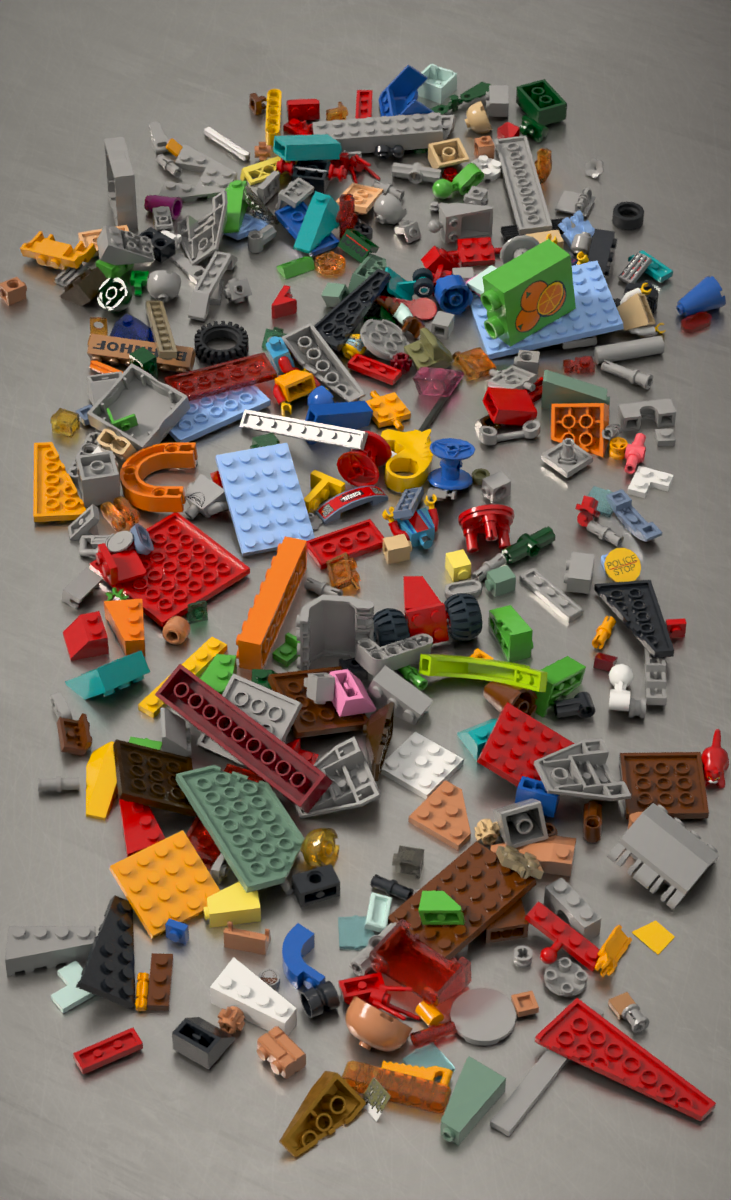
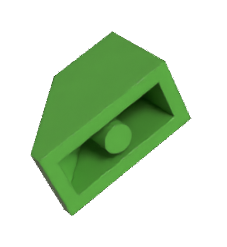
(439, 909)

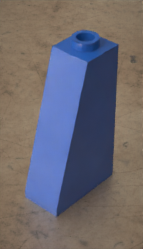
(345, 414)

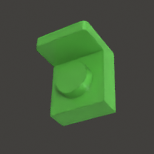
(287, 652)

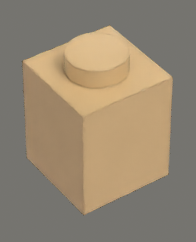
(396, 548)

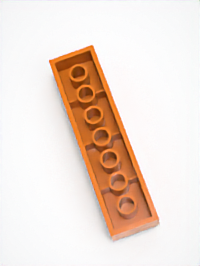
(272, 604)

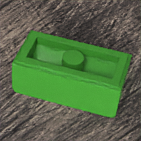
(296, 267)

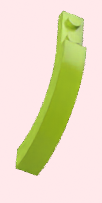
(483, 669)

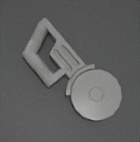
(115, 542)

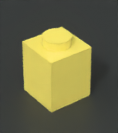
(458, 565)

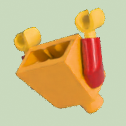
(293, 386)

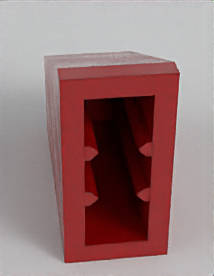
(417, 593)

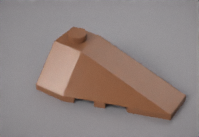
(553, 854)

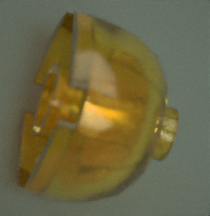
(320, 847)

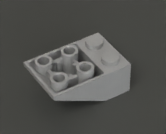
(123, 247)

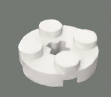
(489, 166)

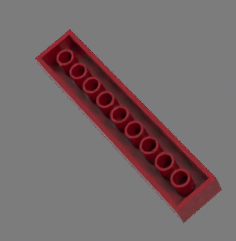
(244, 738)

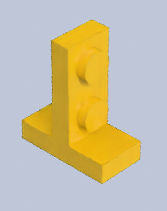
(322, 487)

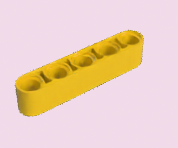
(273, 115)

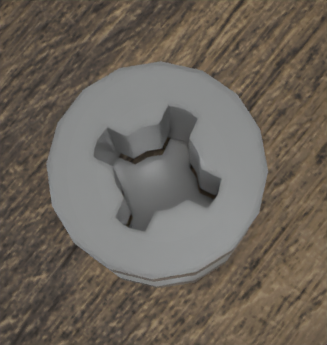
(637, 708)

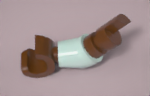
(403, 315)

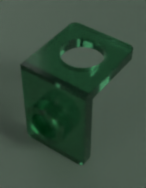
(271, 333)
(197, 612)

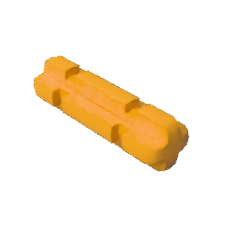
(142, 991)

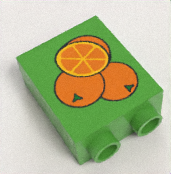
(528, 293)

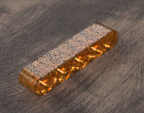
(401, 1087)

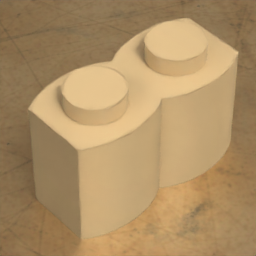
(119, 445)

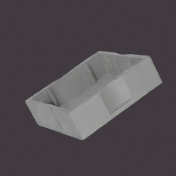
(121, 182)
(153, 403)

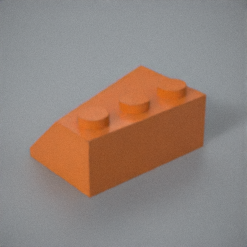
(581, 423)

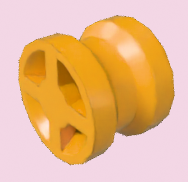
(617, 448)

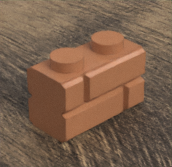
(281, 1053)

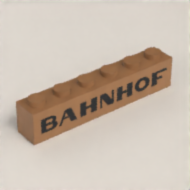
(117, 350)

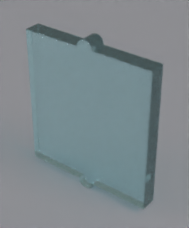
(603, 505)
(352, 932)
(428, 1057)

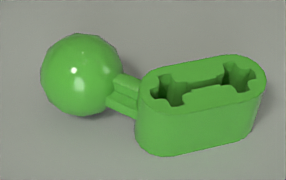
(462, 182)

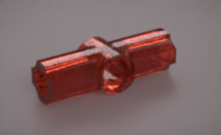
(346, 215)

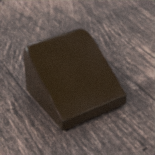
(486, 421)

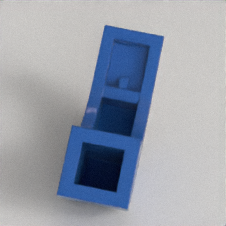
(295, 947)

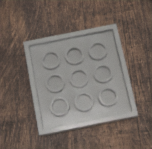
(263, 705)

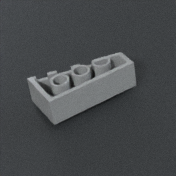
(46, 946)

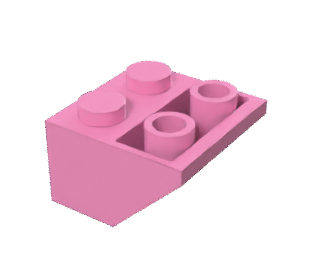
(350, 694)

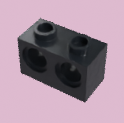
(162, 245)

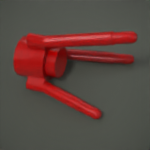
(358, 164)
(380, 998)

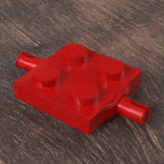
(475, 251)

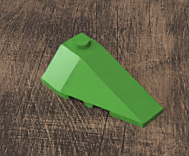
(236, 206)

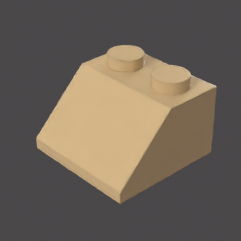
(447, 153)

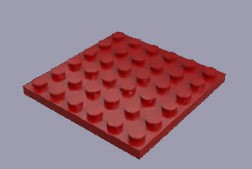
(179, 570)

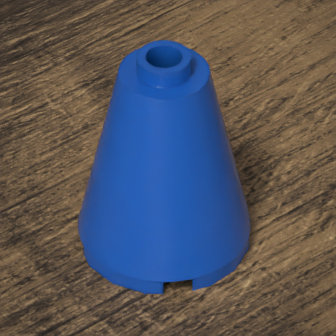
(702, 298)

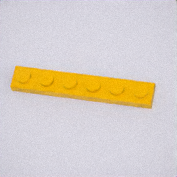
(196, 663)

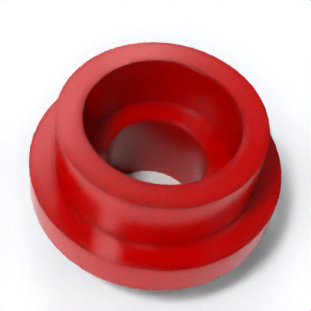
(449, 174)

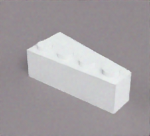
(256, 999)

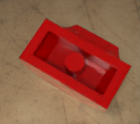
(359, 987)

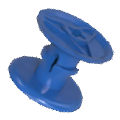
(450, 475)

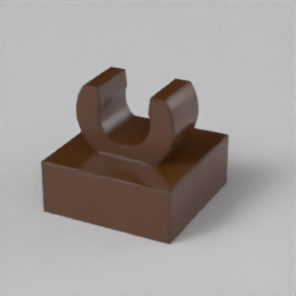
(256, 104)

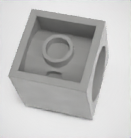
(98, 478)

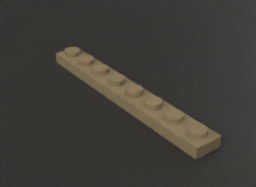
(161, 330)

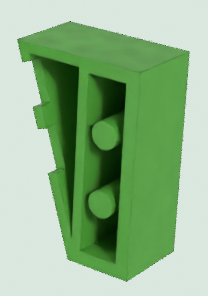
(511, 633)
(220, 671)
(561, 680)

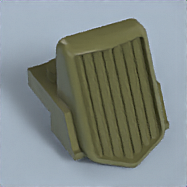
(428, 351)

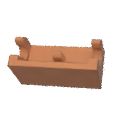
(246, 940)

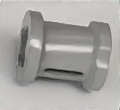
(635, 1018)

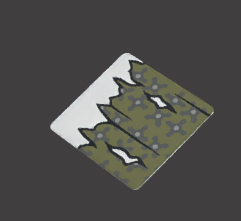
(375, 1098)

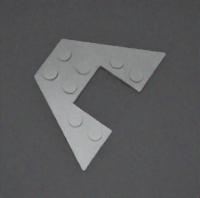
(212, 182)

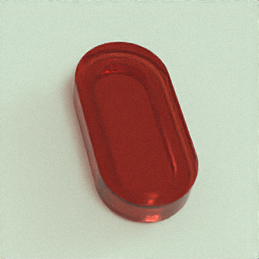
(696, 322)

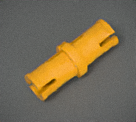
(603, 632)

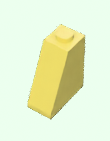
(232, 905)

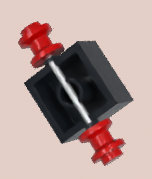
(314, 172)

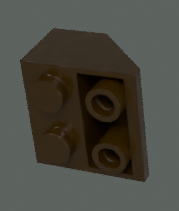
(84, 287)

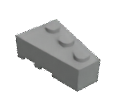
(390, 687)

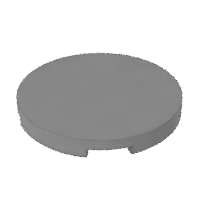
(383, 338)
(483, 1016)

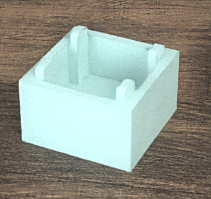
(439, 85)

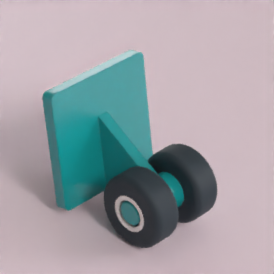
(421, 285)

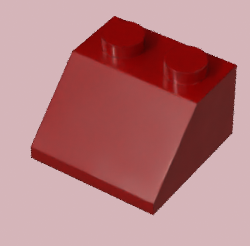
(86, 637)

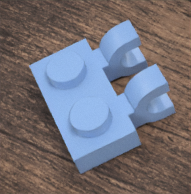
(581, 226)

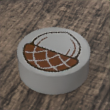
(270, 977)

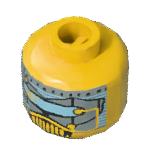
(353, 346)

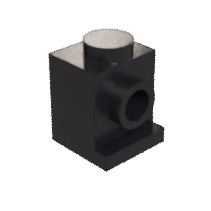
(353, 666)

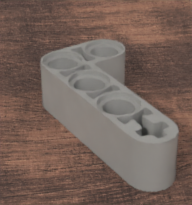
(393, 655)

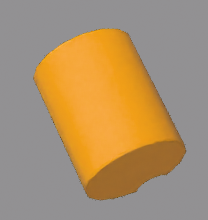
(429, 1014)

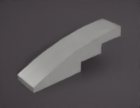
(655, 680)

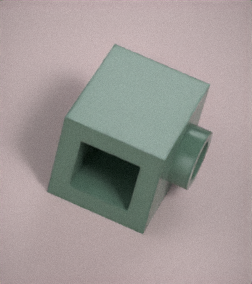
(334, 294)
(500, 581)

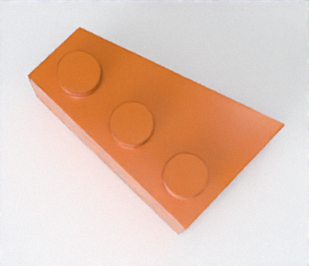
(127, 623)

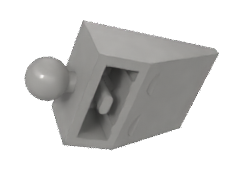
(462, 221)

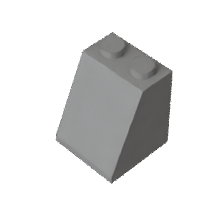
(521, 823)

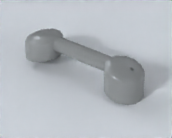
(489, 436)

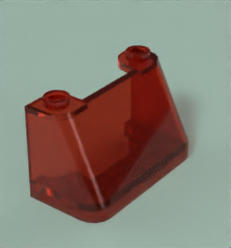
(418, 966)

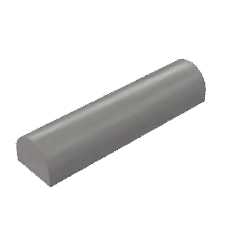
(629, 350)

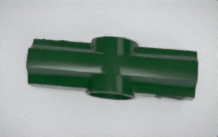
(528, 545)

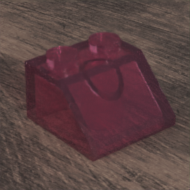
(437, 381)

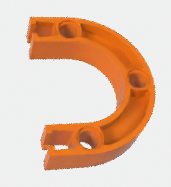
(152, 459)

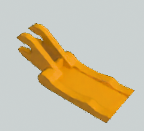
(612, 951)

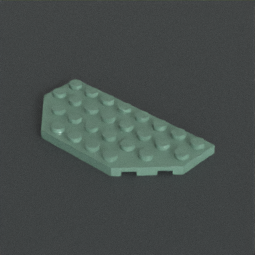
(245, 824)

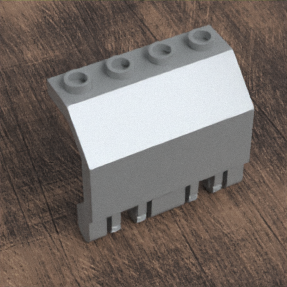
(332, 627)
(666, 852)

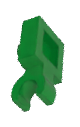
(138, 280)

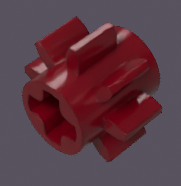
(402, 362)

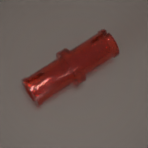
(433, 1033)

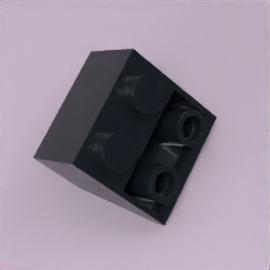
(200, 1041)

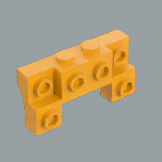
(57, 254)

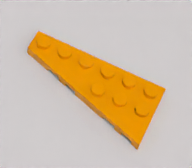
(53, 488)

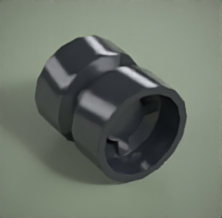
(319, 999)

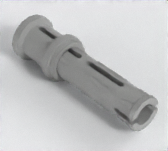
(634, 376)

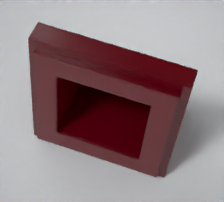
(604, 661)

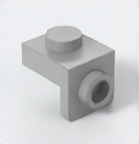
(409, 229)

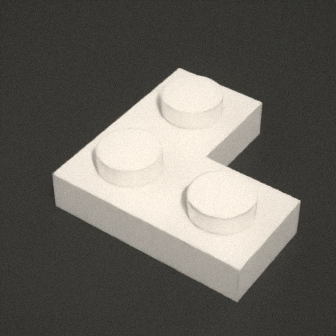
(646, 478)

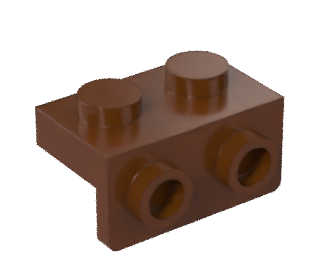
(74, 735)

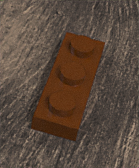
(160, 982)

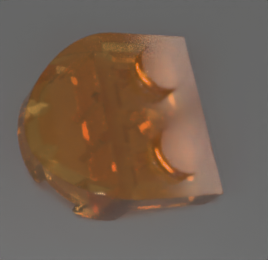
(543, 164)

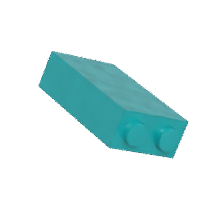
(307, 147)

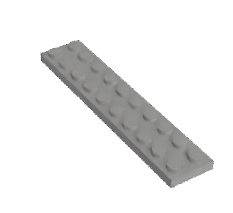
(523, 185)

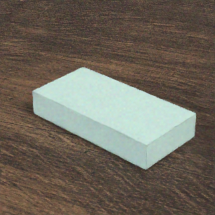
(378, 912)

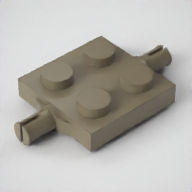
(524, 864)

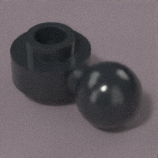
(384, 151)

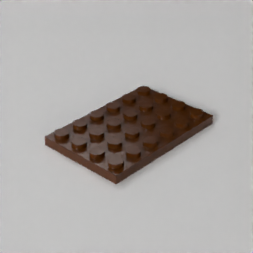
(481, 890)

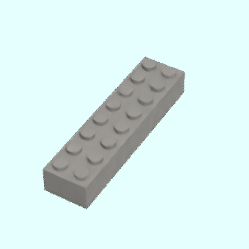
(367, 133)

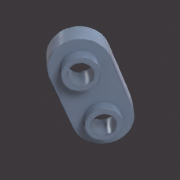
(141, 540)

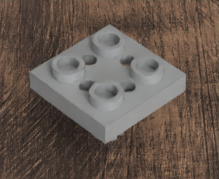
(567, 454)

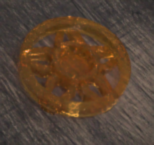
(330, 261)

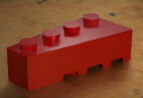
(139, 827)

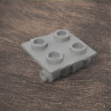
(572, 202)

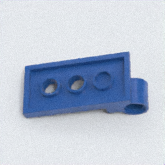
(292, 220)

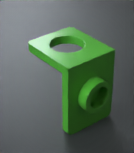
(124, 423)

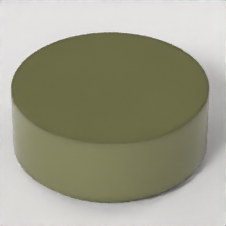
(478, 475)

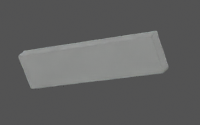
(551, 595)

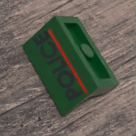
(357, 245)

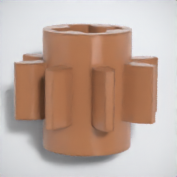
(262, 151)
(231, 1019)

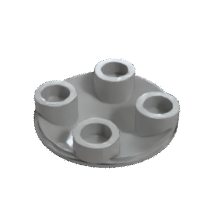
(565, 978)

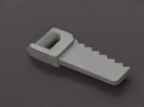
(158, 138)
(193, 271)

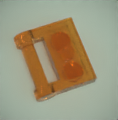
(477, 359)

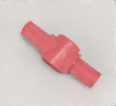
(635, 453)

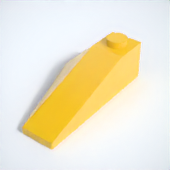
(101, 782)

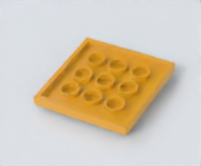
(165, 883)

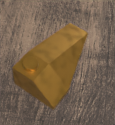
(324, 1109)

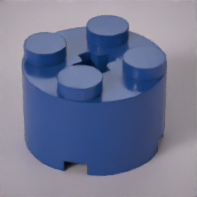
(453, 294)

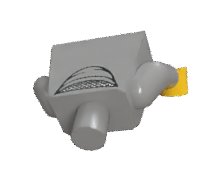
(205, 498)

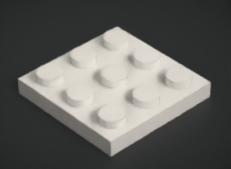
(421, 765)

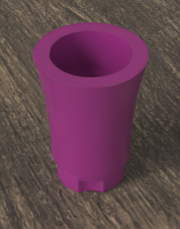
(156, 201)

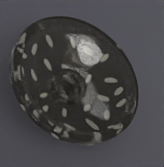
(258, 208)

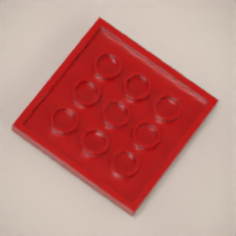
(517, 743)

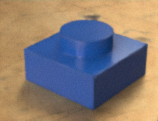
(177, 931)

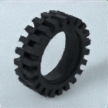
(221, 331)

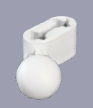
(620, 677)

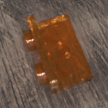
(343, 572)

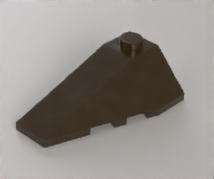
(378, 737)

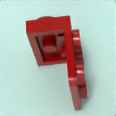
(303, 109)
(120, 566)

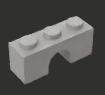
(659, 411)
(563, 899)

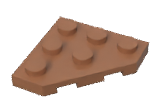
(444, 816)

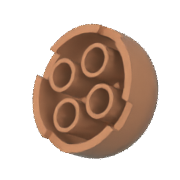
(375, 1027)

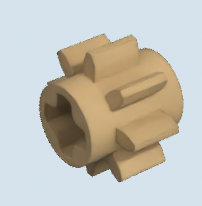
(487, 831)

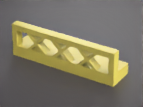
(260, 170)

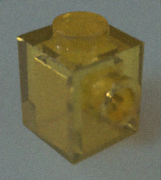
(65, 422)

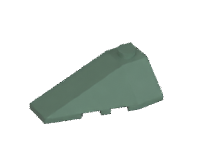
(365, 269)

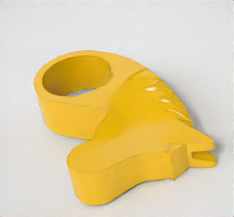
(412, 456)

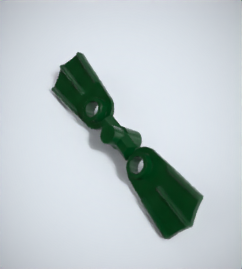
(473, 93)

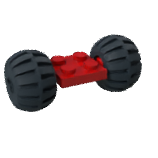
(457, 616)

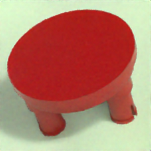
(487, 520)

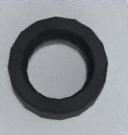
(625, 222)

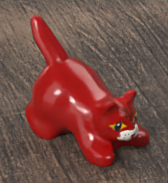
(714, 762)

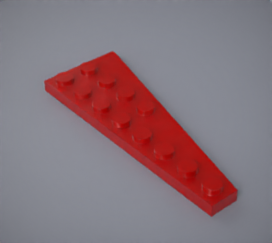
(602, 1047)

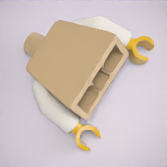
(637, 314)

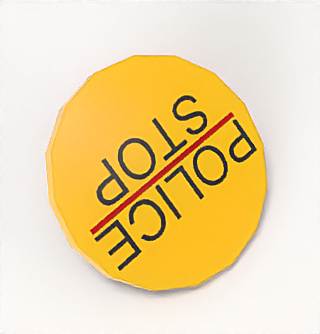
(622, 565)

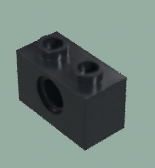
(316, 885)

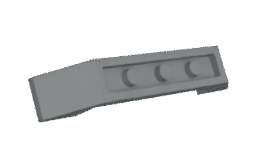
(207, 284)

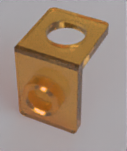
(100, 331)

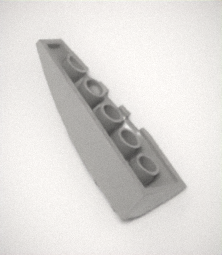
(320, 360)

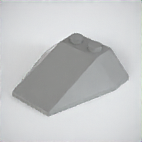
(204, 236)
(581, 772)
(351, 778)

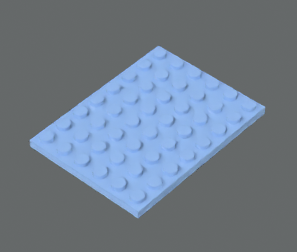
(593, 316)

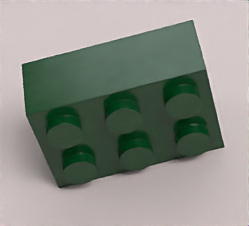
(541, 102)

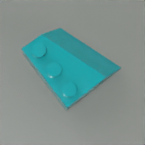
(109, 676)

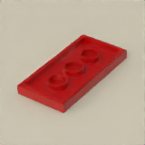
(354, 540)

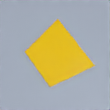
(654, 936)

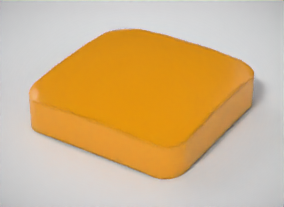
(174, 147)

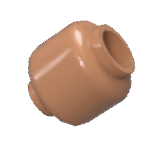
(176, 630)

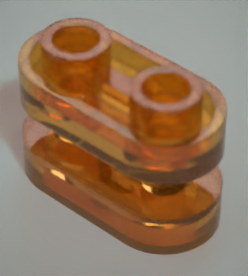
(120, 513)

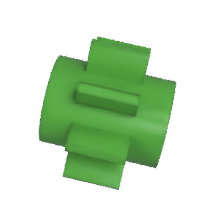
(116, 594)

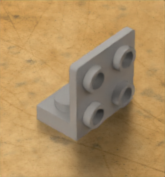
(268, 187)
(294, 194)

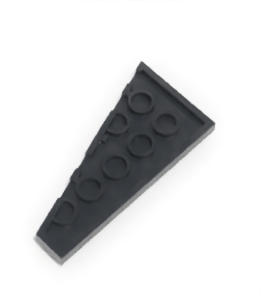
(345, 317)
(640, 611)
(111, 957)

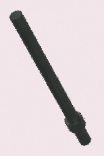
(434, 412)

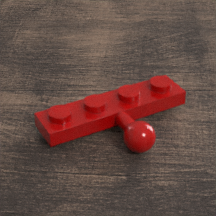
(563, 937)

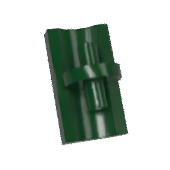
(533, 129)

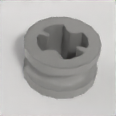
(522, 950)

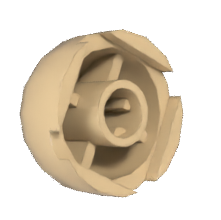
(477, 118)

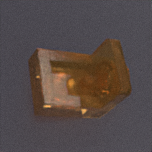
(337, 113)

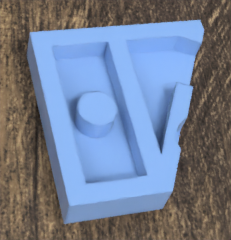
(249, 224)

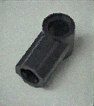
(579, 705)

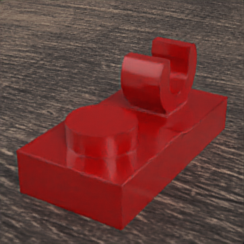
(297, 127)

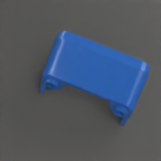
(402, 94)

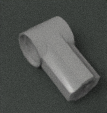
(257, 239)

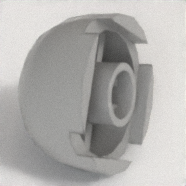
(389, 209)
(163, 285)

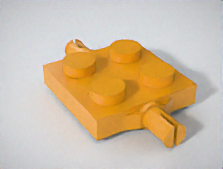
(388, 410)

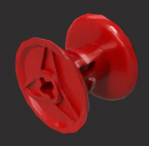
(360, 466)

